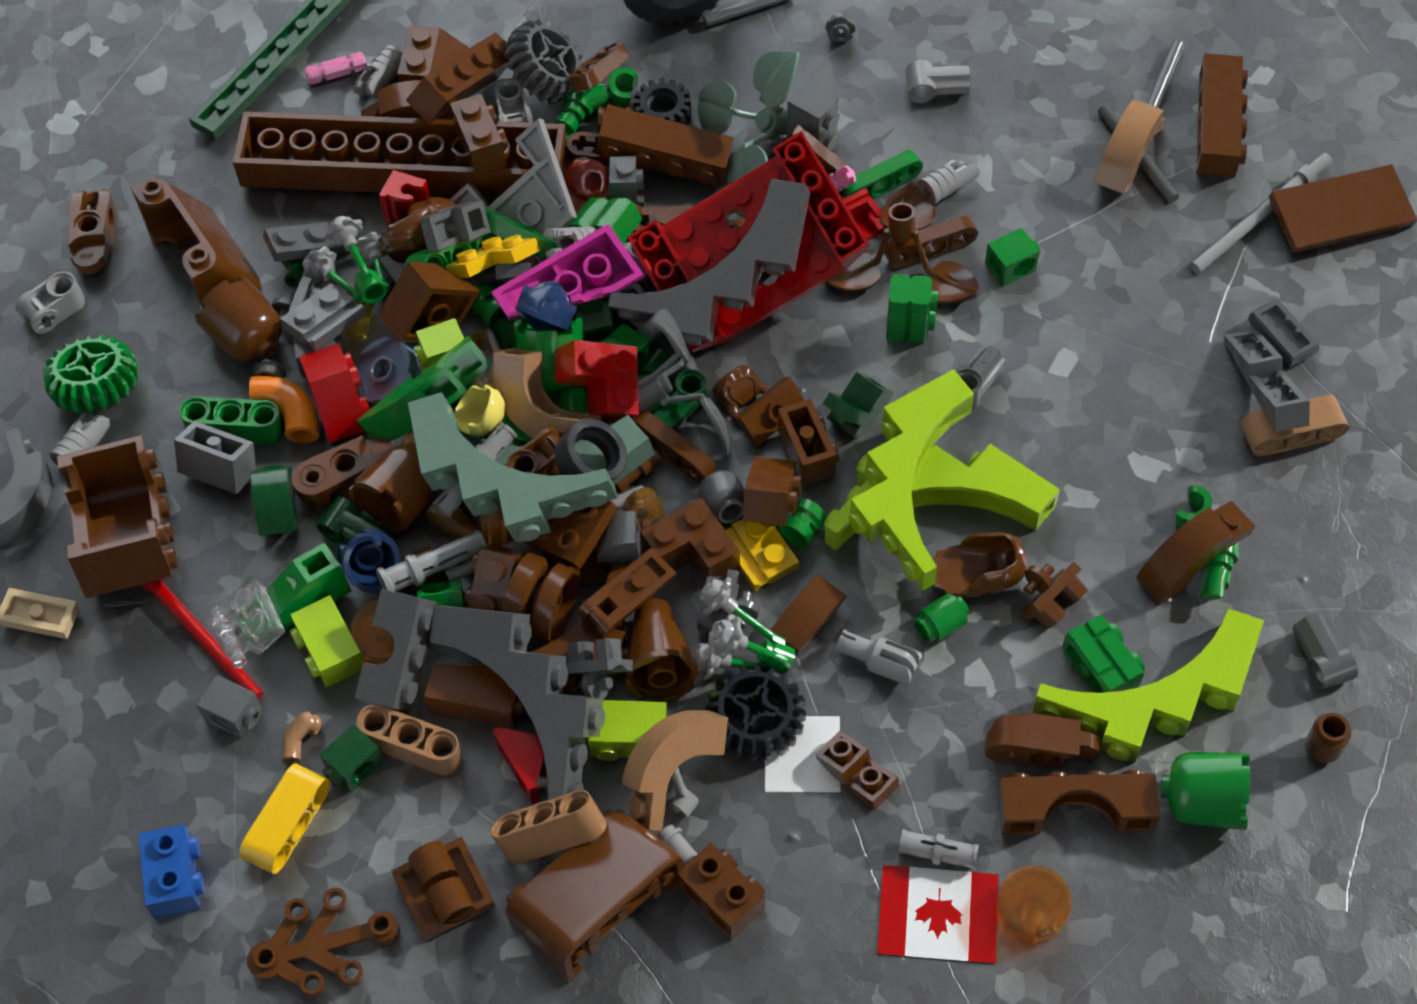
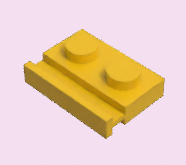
(762, 553)

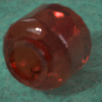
(595, 177)

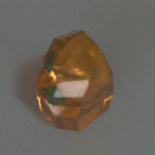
(647, 507)

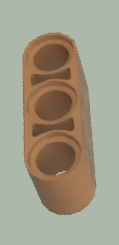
(1325, 424)
(419, 753)
(548, 827)

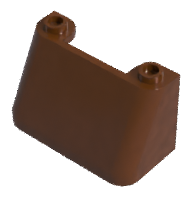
(185, 220)
(592, 891)

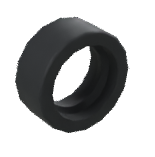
(600, 435)

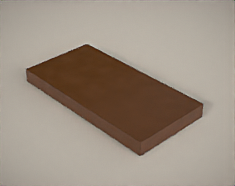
(1342, 208)

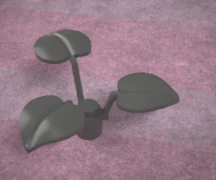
(657, 385)

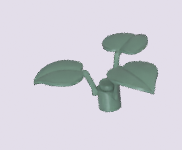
(773, 79)

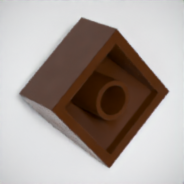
(426, 51)
(425, 298)

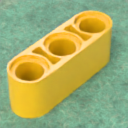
(284, 818)

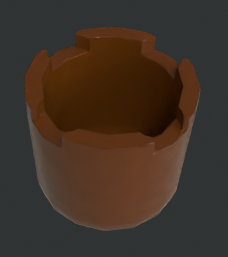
(240, 320)
(393, 489)

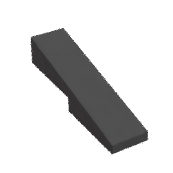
(1274, 390)

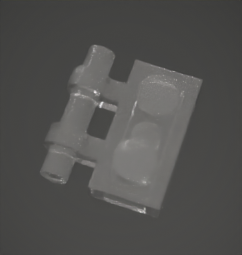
(254, 615)

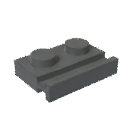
(322, 317)

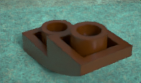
(809, 612)
(856, 771)

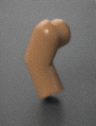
(294, 733)

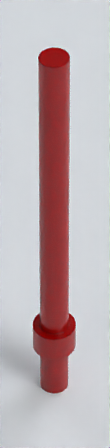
(201, 635)

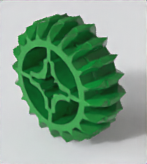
(90, 374)

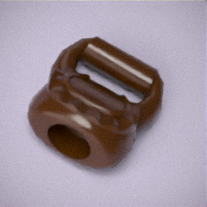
(738, 388)

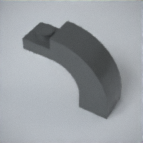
(27, 490)

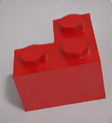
(606, 371)
(333, 387)

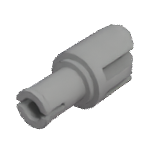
(881, 656)

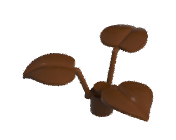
(903, 218)

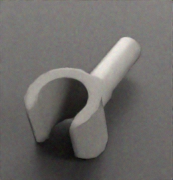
(684, 800)

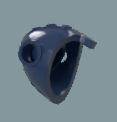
(546, 306)
(366, 554)

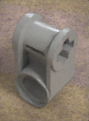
(511, 101)
(53, 301)

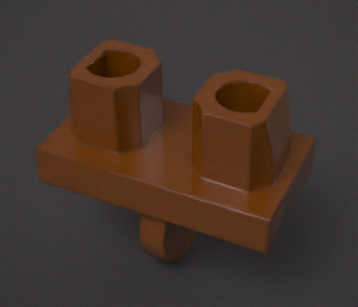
(1063, 583)

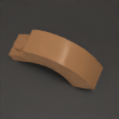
(1128, 145)
(526, 402)
(662, 752)

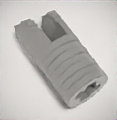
(379, 72)
(947, 179)
(566, 237)
(82, 435)

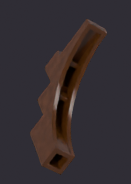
(483, 695)

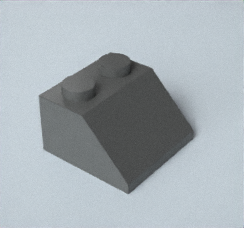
(816, 106)

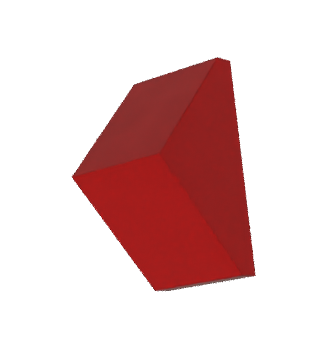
(525, 759)

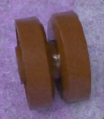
(544, 594)

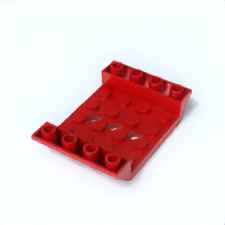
(702, 237)

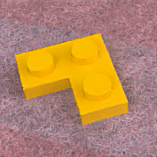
(493, 252)

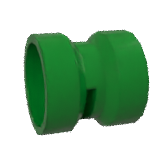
(487, 305)
(803, 523)

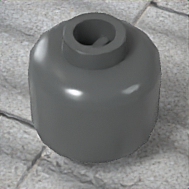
(723, 495)

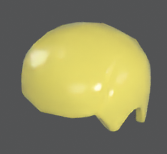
(479, 411)

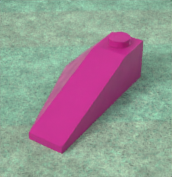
(584, 269)

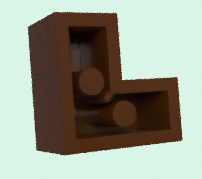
(693, 537)

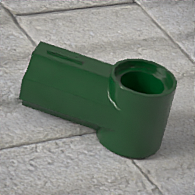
(676, 413)
(346, 520)

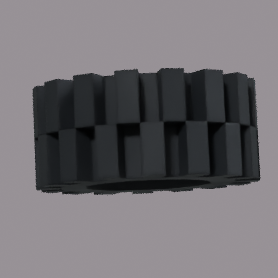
(664, 94)

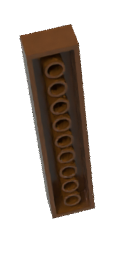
(364, 151)

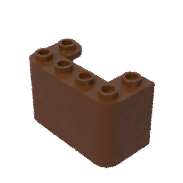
(118, 517)

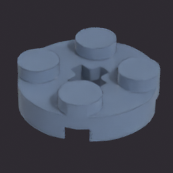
(376, 356)

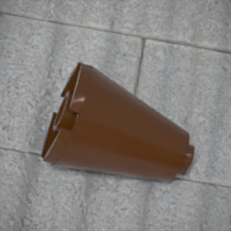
(659, 654)

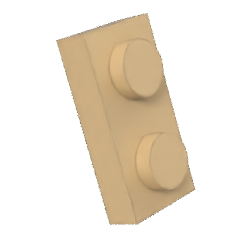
(38, 613)

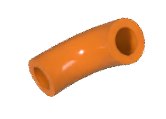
(293, 404)

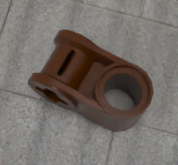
(537, 454)

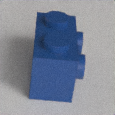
(170, 871)

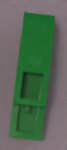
(448, 375)

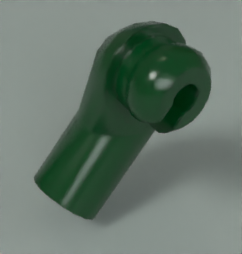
(294, 273)

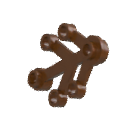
(316, 945)

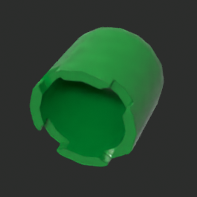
(546, 342)
(1209, 789)

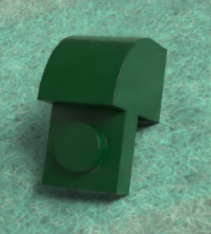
(858, 405)
(273, 500)

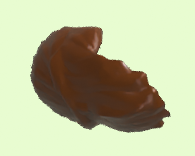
(407, 234)
(981, 565)

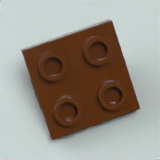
(574, 535)
(442, 887)

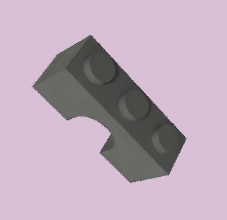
(396, 680)

